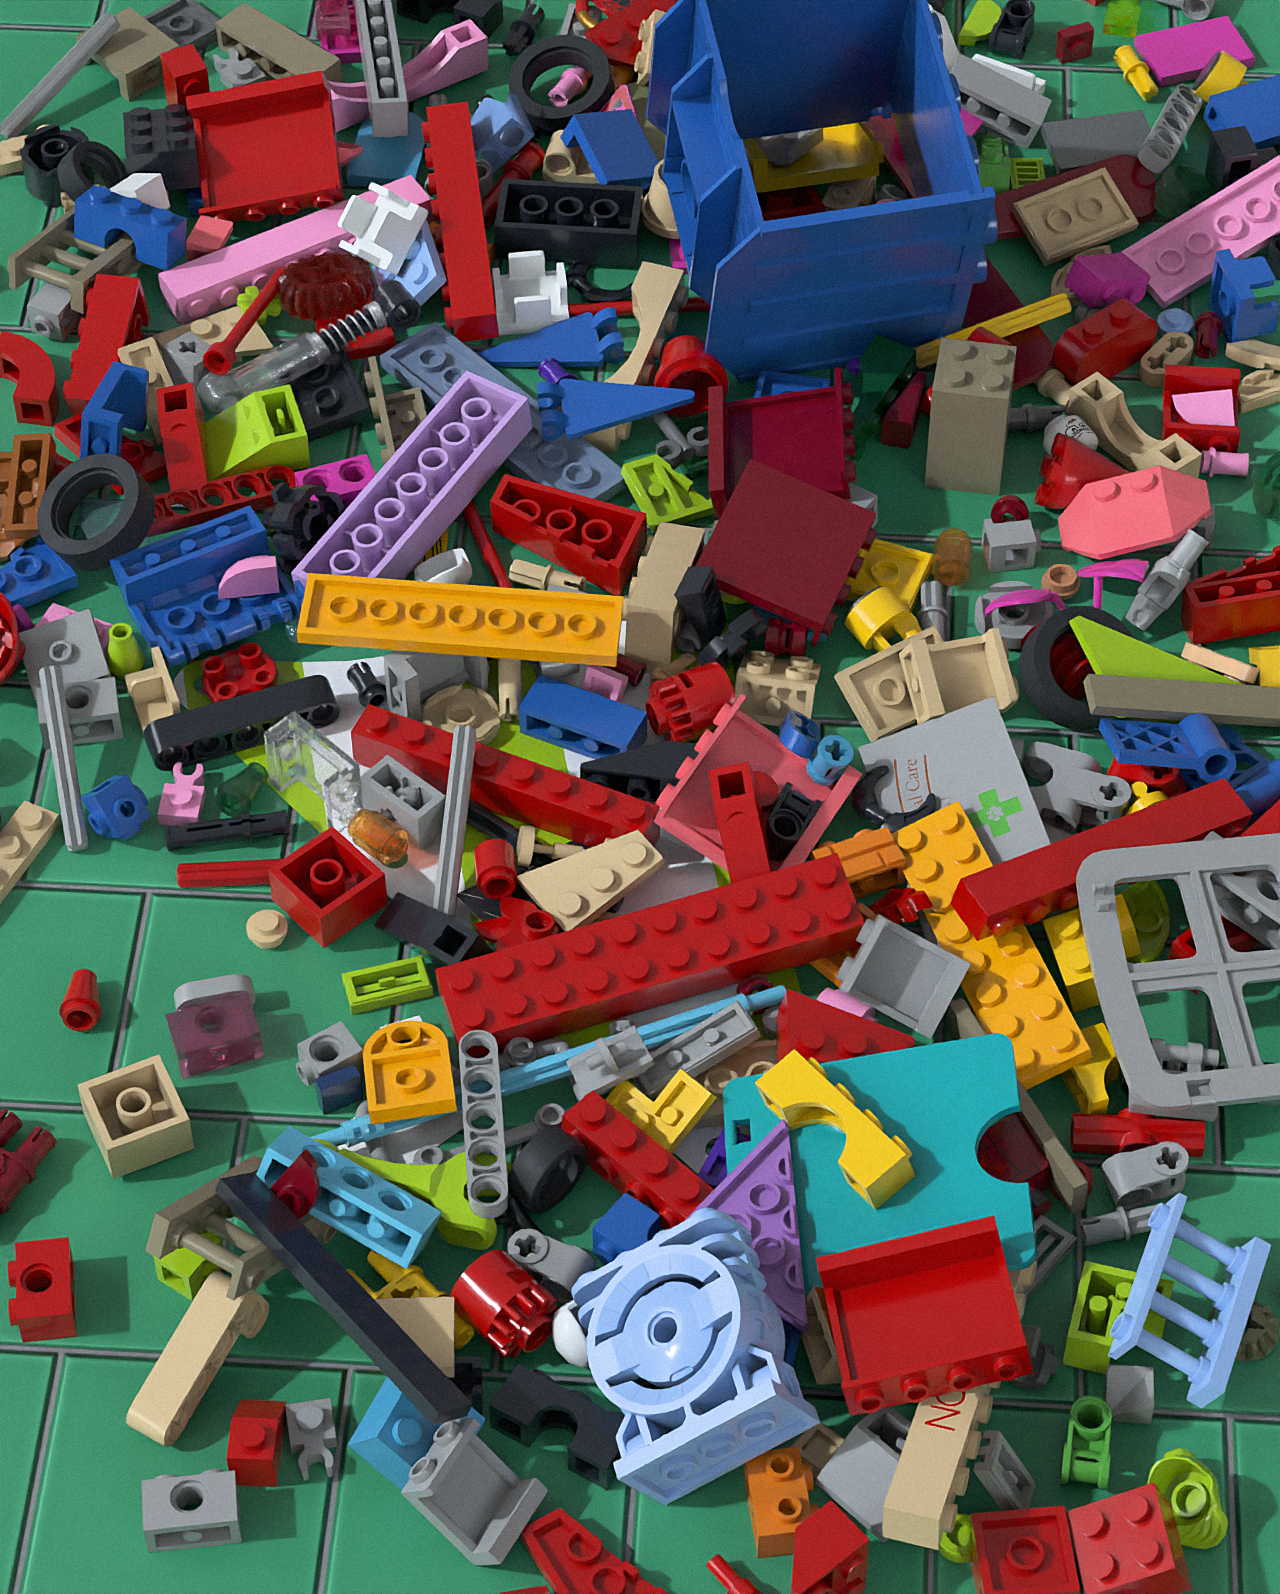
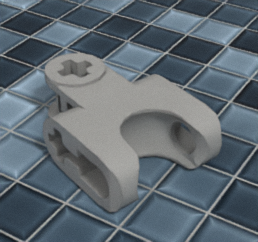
(1074, 787)

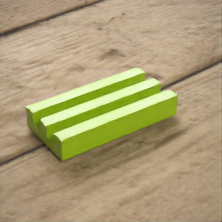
(388, 990)

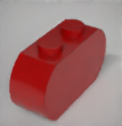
(1105, 342)

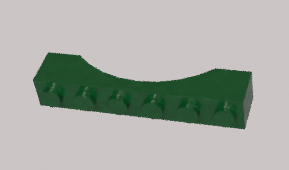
(884, 374)

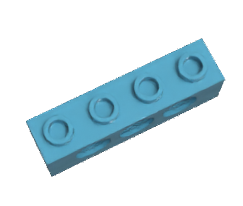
(356, 1199)

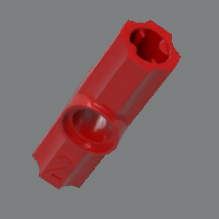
(1133, 1132)

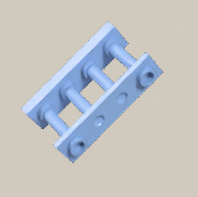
(1231, 1299)

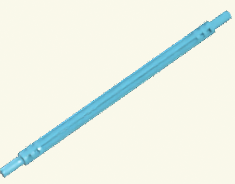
(554, 1066)

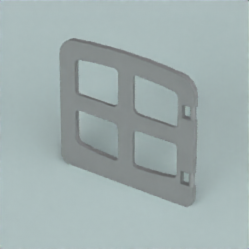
(1213, 968)

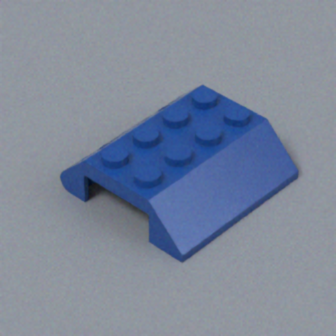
(176, 583)

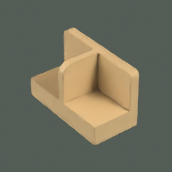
(152, 691)

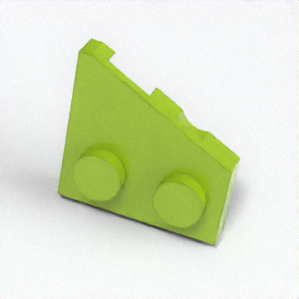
(664, 493)

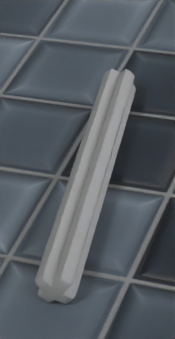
(59, 76)
(63, 758)
(455, 820)

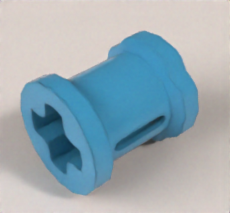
(836, 760)

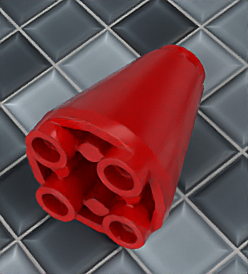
(1069, 470)

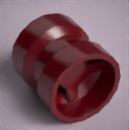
(777, 638)

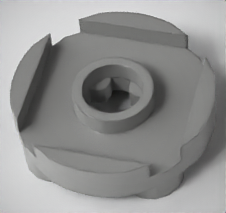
(1010, 628)

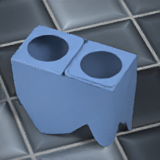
(490, 122)

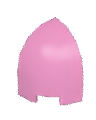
(1206, 407)
(250, 577)

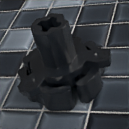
(297, 520)

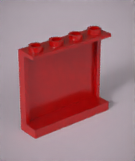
(267, 148)
(923, 1316)

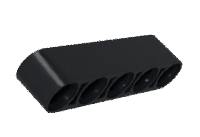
(238, 722)

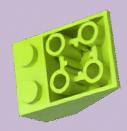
(257, 434)

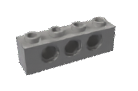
(1249, 901)

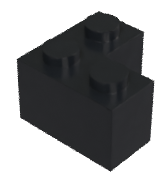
(1233, 157)

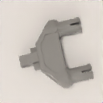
(1165, 581)

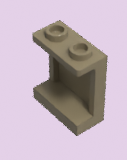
(134, 54)

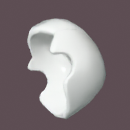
(445, 567)
(570, 1335)

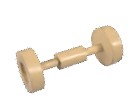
(526, 847)

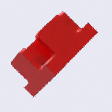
(1023, 1552)

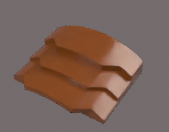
(23, 481)

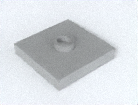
(67, 643)

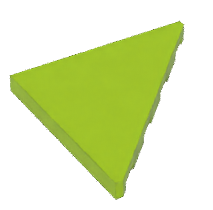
(1124, 656)

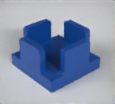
(1233, 296)

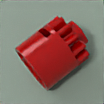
(689, 702)
(504, 1304)

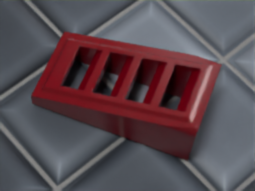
(903, 416)

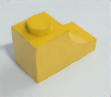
(1090, 1078)

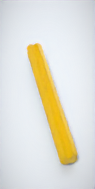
(1002, 325)

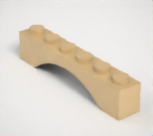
(655, 303)

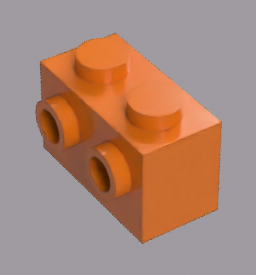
(778, 1499)

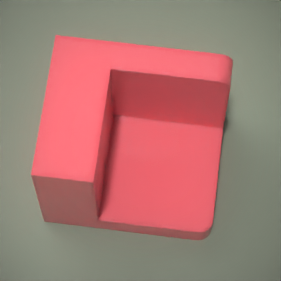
(207, 237)

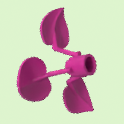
(1124, 568)

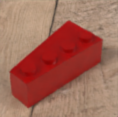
(112, 321)
(571, 530)

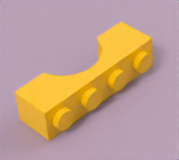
(803, 1096)

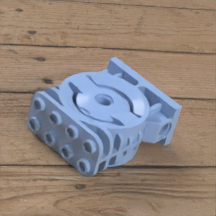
(721, 1370)

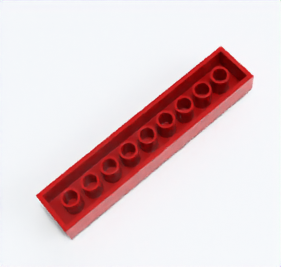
(653, 956)

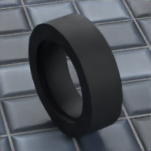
(556, 52)
(72, 487)
(1037, 673)

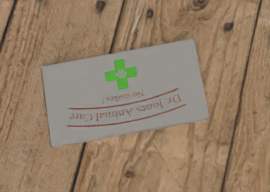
(965, 760)

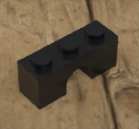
(484, 13)
(534, 1403)

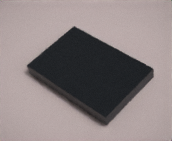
(330, 397)

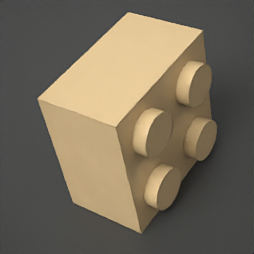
(136, 1116)

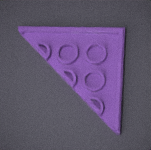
(764, 1201)

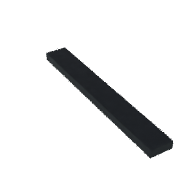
(344, 1299)

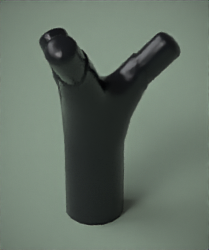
(517, 1218)

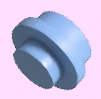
(1174, 320)

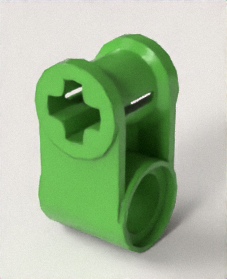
(1087, 1450)

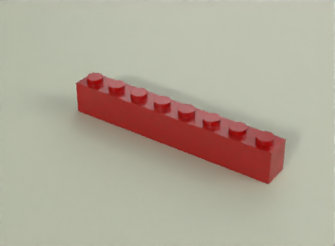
(462, 222)
(506, 781)
(1046, 878)

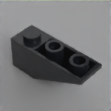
(640, 771)
(430, 932)

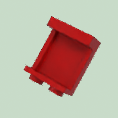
(1195, 379)

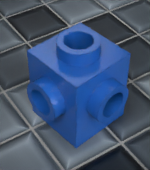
(116, 808)

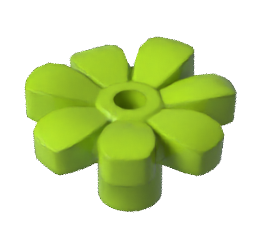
(251, 293)

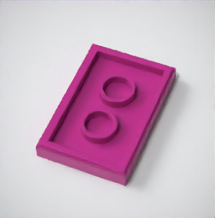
(1185, 50)

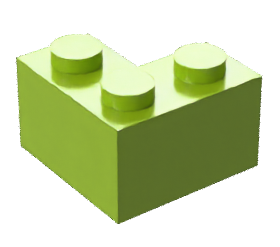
(1097, 1305)

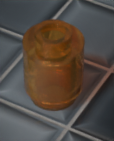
(952, 557)
(378, 836)

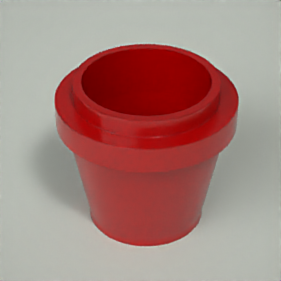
(689, 367)

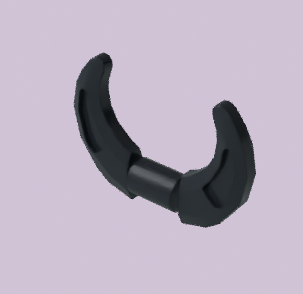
(577, 278)
(865, 804)

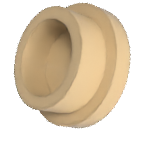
(267, 928)

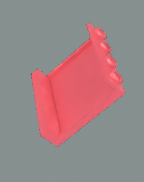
(689, 807)

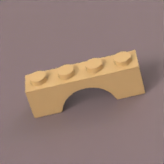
(1107, 415)

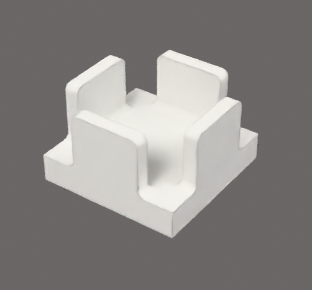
(382, 229)
(529, 295)

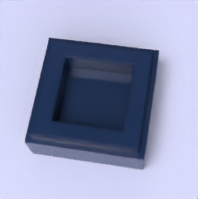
(339, 1089)

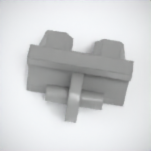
(610, 1062)

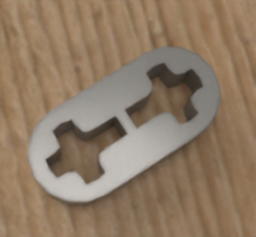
(212, 990)

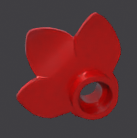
(518, 925)

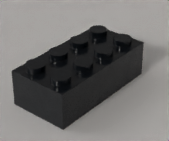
(570, 221)

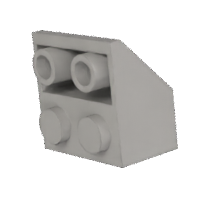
(865, 1465)

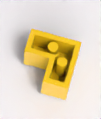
(1071, 955)

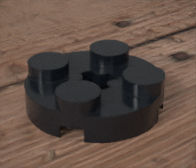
(734, 641)

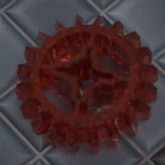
(326, 286)

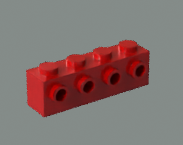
(634, 1161)

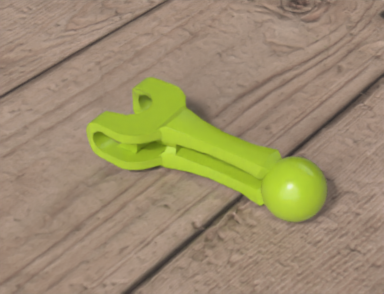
(442, 1188)

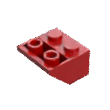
(829, 1554)

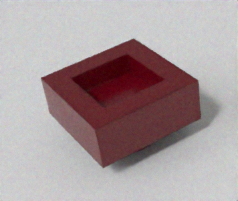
(1074, 42)

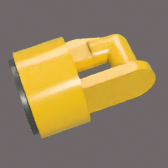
(1219, 75)
(879, 617)

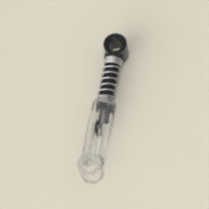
(391, 307)

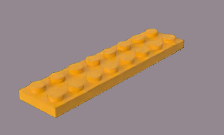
(461, 619)
(1006, 975)

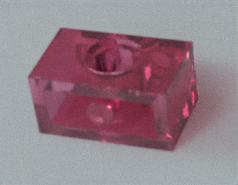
(233, 1041)

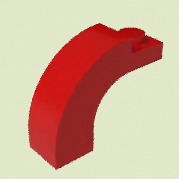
(32, 370)

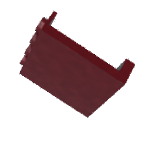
(789, 432)
(789, 547)

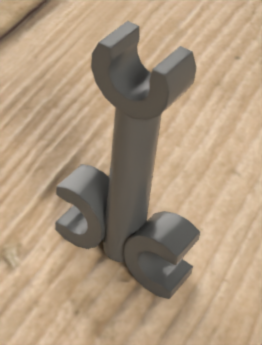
(678, 445)

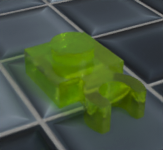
(1122, 18)

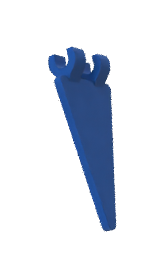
(569, 342)
(600, 405)

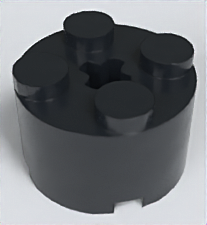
(41, 158)

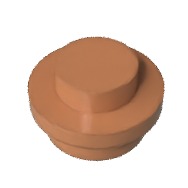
(1062, 580)

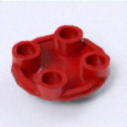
(238, 673)

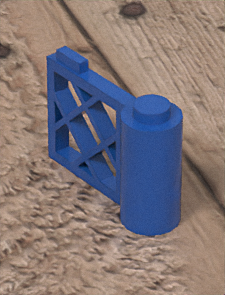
(1189, 745)
(1256, 786)

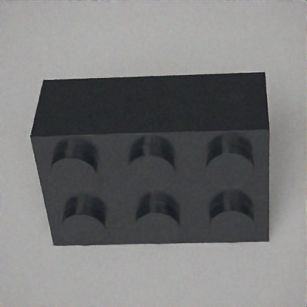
(162, 144)

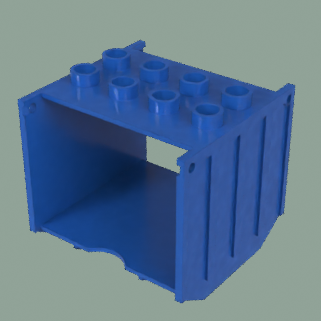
(822, 283)

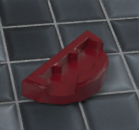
(299, 1185)

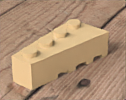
(652, 609)

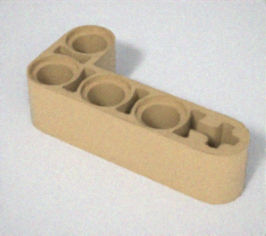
(194, 1358)

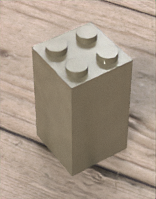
(970, 416)

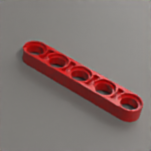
(225, 490)

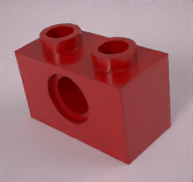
(45, 1313)

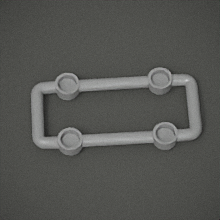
(516, 1053)

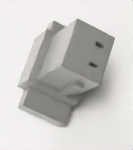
(620, 1026)

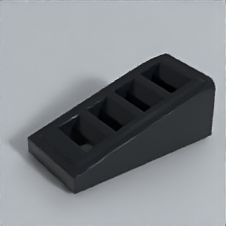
(702, 602)

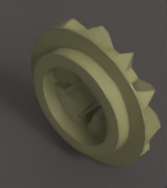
(1260, 1337)

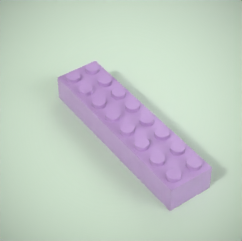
(423, 484)

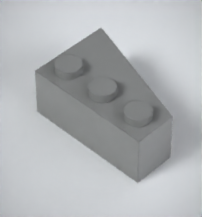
(1001, 103)

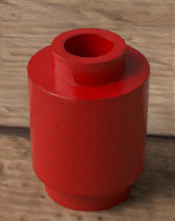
(495, 868)

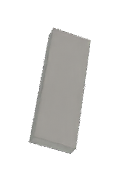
(700, 1048)

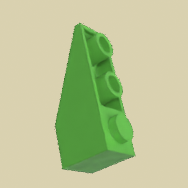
(993, 163)

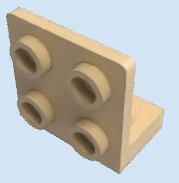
(776, 686)

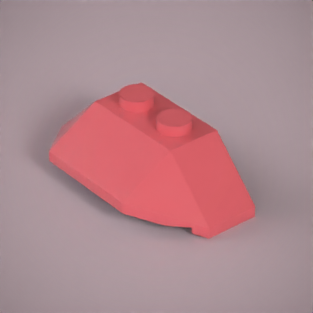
(1133, 512)

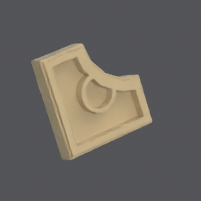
(429, 1324)

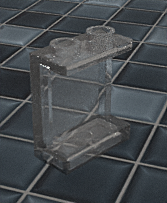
(304, 754)

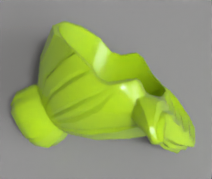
(1193, 1497)

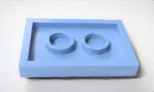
(421, 269)

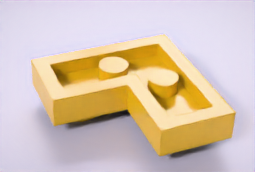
(670, 1115)

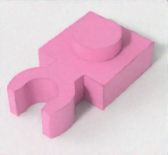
(183, 800)

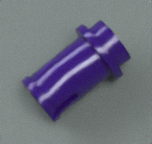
(553, 374)

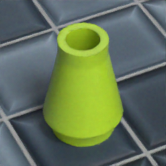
(123, 651)

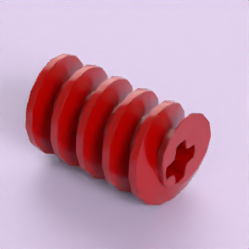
(1068, 664)

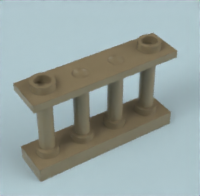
(51, 246)
(205, 1212)

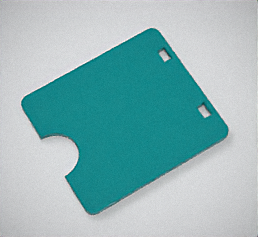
(939, 1106)

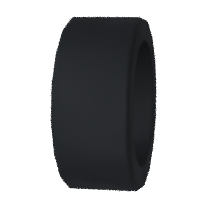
(99, 158)
(547, 1169)

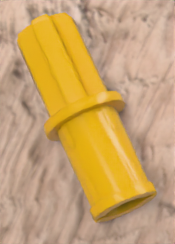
(1135, 72)

